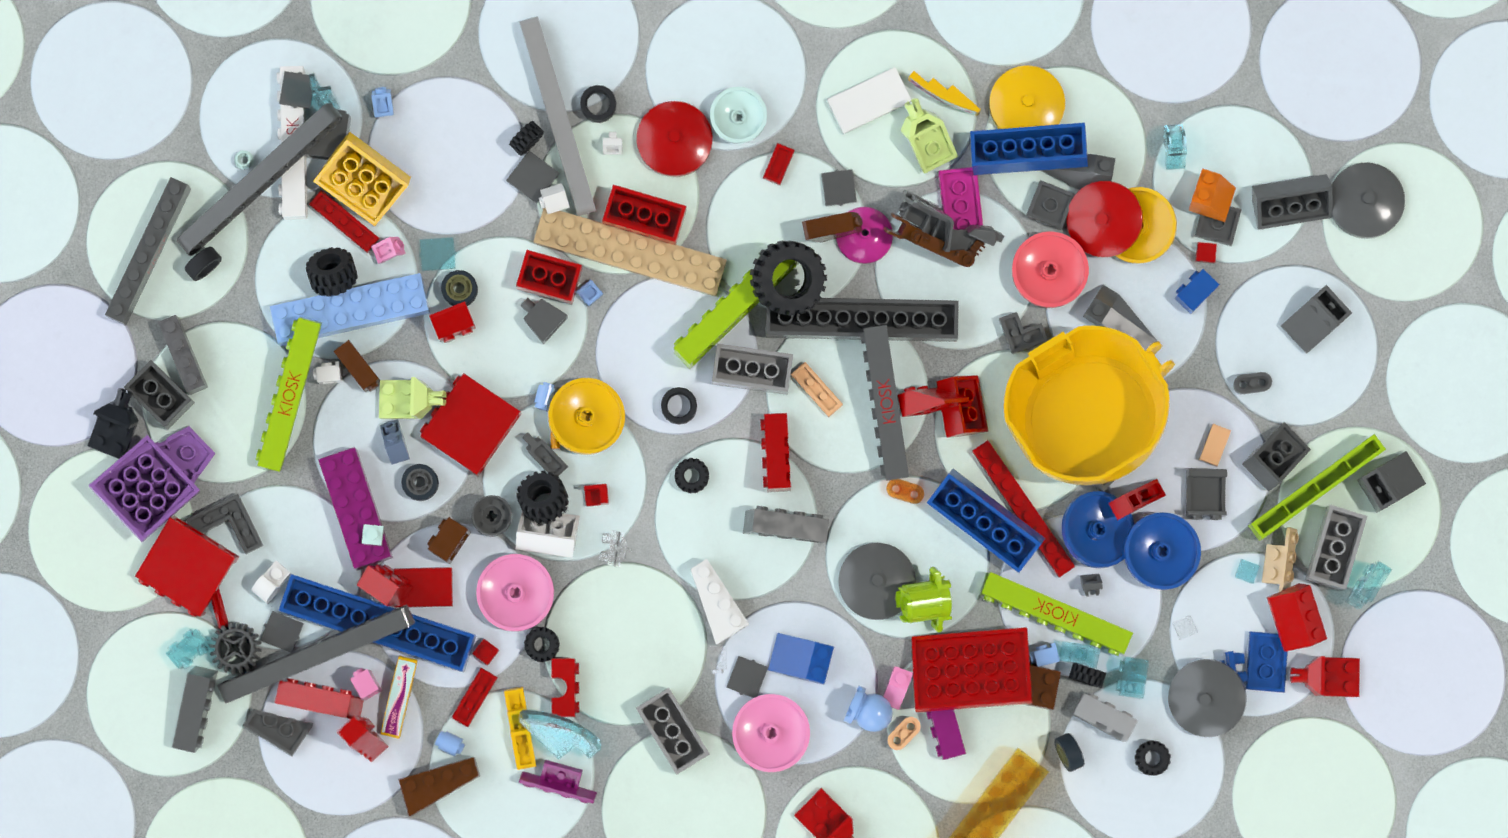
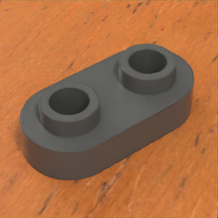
(1251, 381)

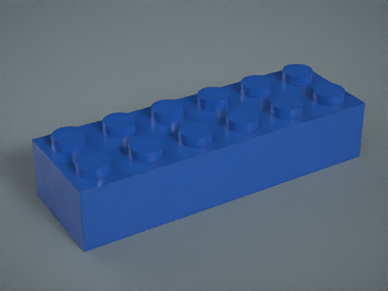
(1029, 149)
(985, 520)

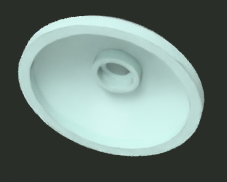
(738, 102)

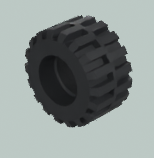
(331, 271)
(548, 508)

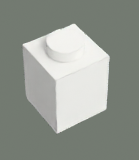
(554, 199)

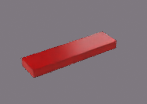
(344, 221)

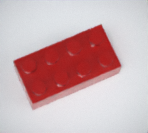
(644, 214)

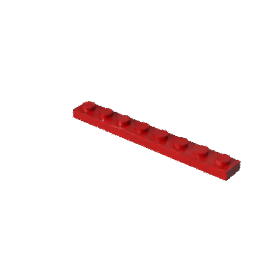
(1022, 506)

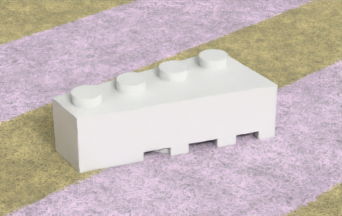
(720, 608)

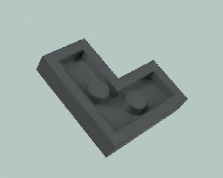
(1019, 338)

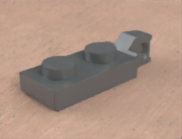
(544, 455)

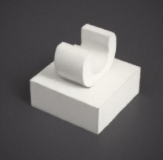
(612, 144)

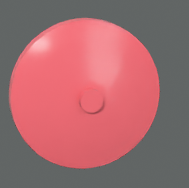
(1050, 269)

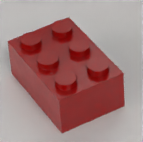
(549, 277)

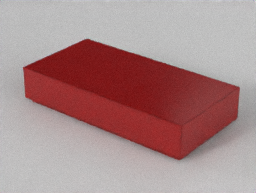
(778, 164)

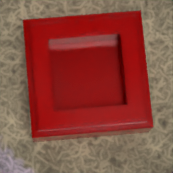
(1206, 252)

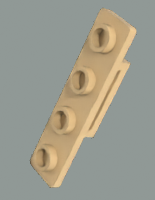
(1280, 560)

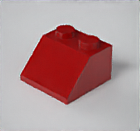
(452, 322)

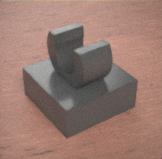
(1091, 582)

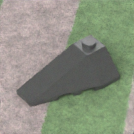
(1099, 169)
(1113, 312)

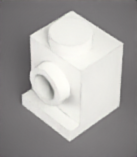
(328, 373)

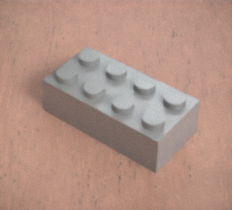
(752, 369)
(1336, 548)
(672, 731)

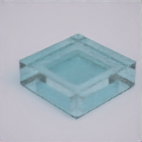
(1247, 571)

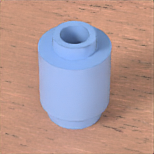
(544, 396)
(450, 743)

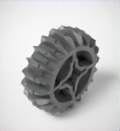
(229, 654)

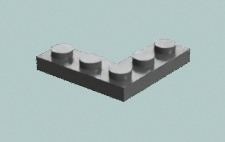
(233, 511)

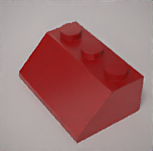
(967, 417)
(1297, 617)

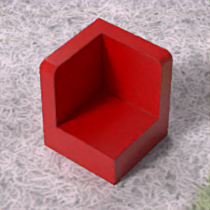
(596, 495)

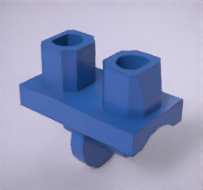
(1233, 659)

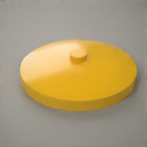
(1026, 98)
(1157, 230)
(586, 416)

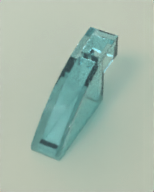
(559, 733)

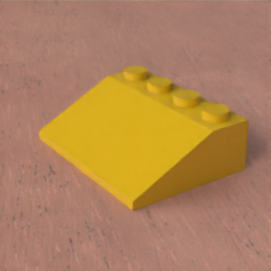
(362, 179)

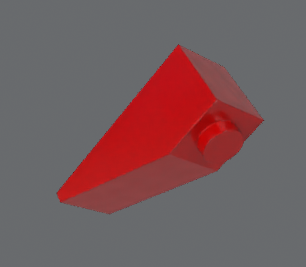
(1137, 499)

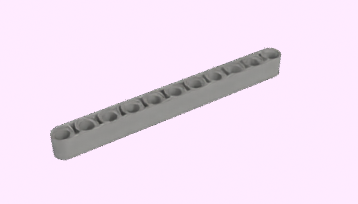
(557, 116)

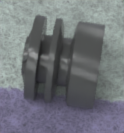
(499, 507)

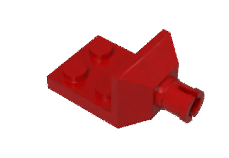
(1330, 676)
(825, 817)

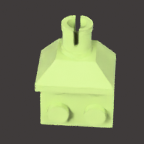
(927, 137)
(407, 399)

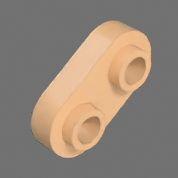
(903, 733)

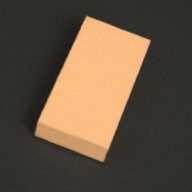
(1214, 445)

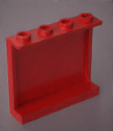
(470, 424)
(186, 566)

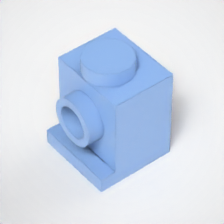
(1044, 655)

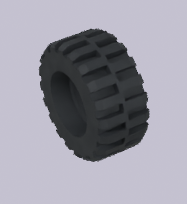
(813, 277)

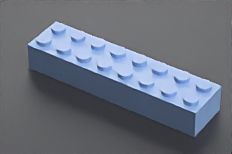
(355, 308)

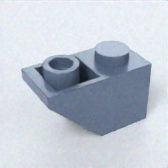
(394, 442)

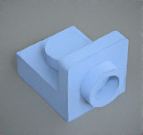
(382, 102)

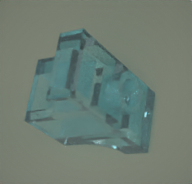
(1079, 654)

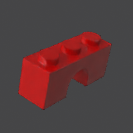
(566, 670)

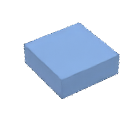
(589, 292)

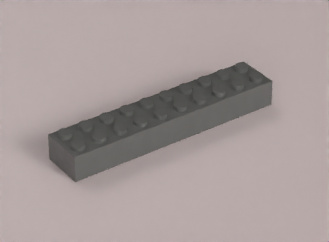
(847, 316)

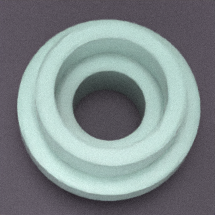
(240, 155)

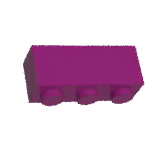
(947, 733)

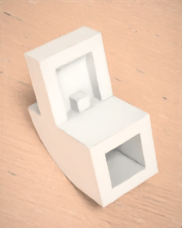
(268, 584)

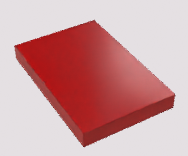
(430, 587)

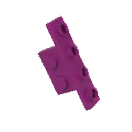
(559, 780)

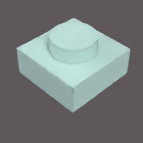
(372, 535)

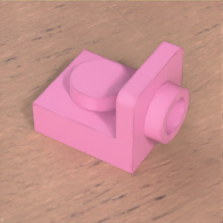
(388, 249)

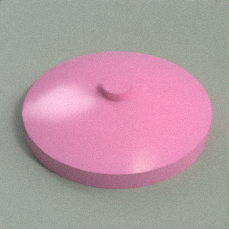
(515, 592)
(771, 733)

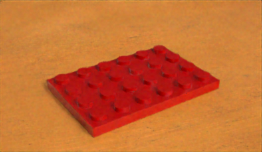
(971, 670)

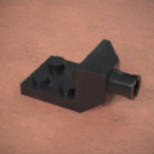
(114, 426)

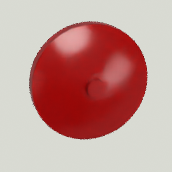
(674, 139)
(1105, 218)

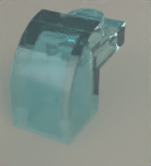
(1175, 146)

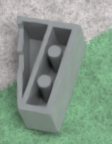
(1105, 717)

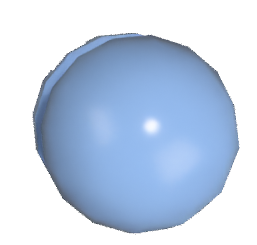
(870, 711)

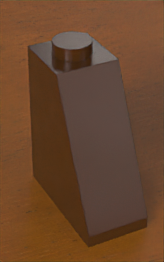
(832, 227)
(357, 366)

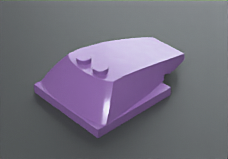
(153, 480)

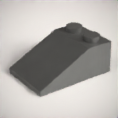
(1276, 457)

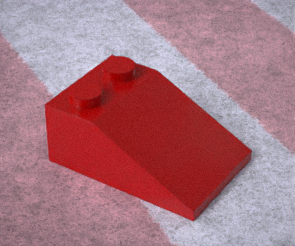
(927, 401)

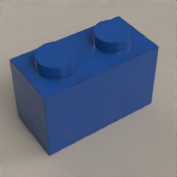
(1196, 291)

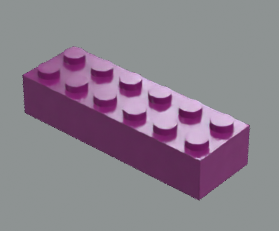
(354, 506)

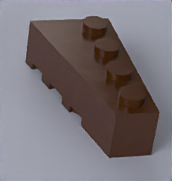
(433, 785)

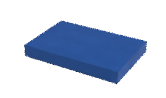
(1266, 663)

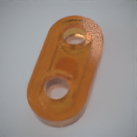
(905, 490)

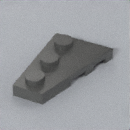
(277, 730)

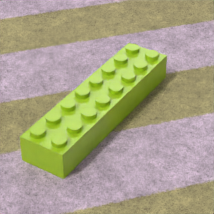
(724, 317)

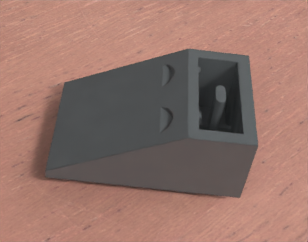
(1316, 319)
(1391, 482)

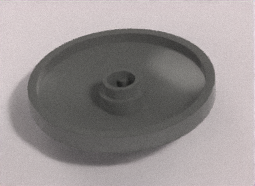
(1367, 200)
(872, 578)
(1207, 698)

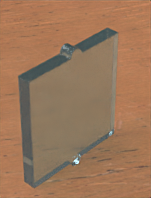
(437, 254)

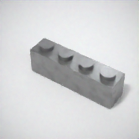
(182, 354)

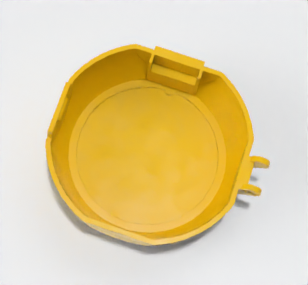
(1088, 405)

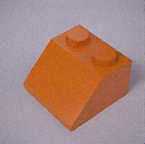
(1212, 196)

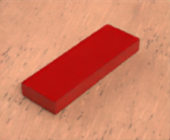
(474, 697)

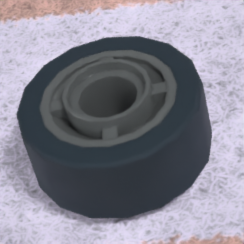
(420, 471)

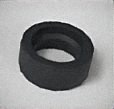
(593, 90)
(203, 263)
(679, 391)

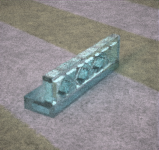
(323, 94)

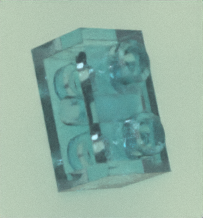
(188, 649)
(1135, 678)

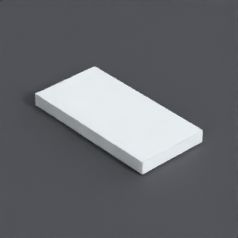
(869, 100)

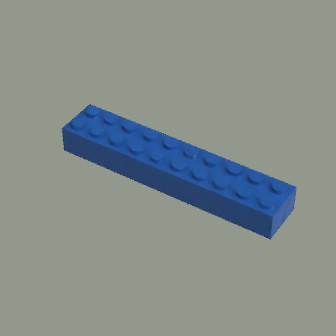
(344, 610)

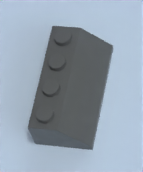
(1292, 201)

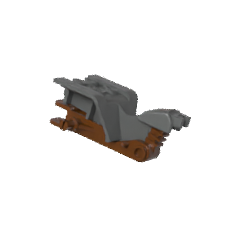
(937, 231)

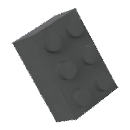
(159, 394)

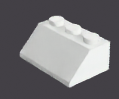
(551, 538)

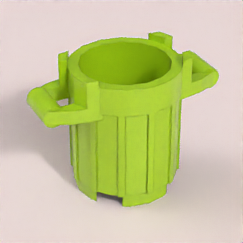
(926, 600)

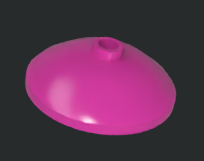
(870, 247)

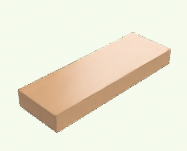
(816, 389)

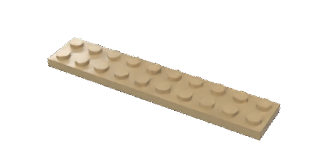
(630, 251)

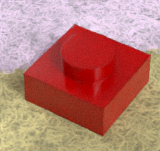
(485, 651)

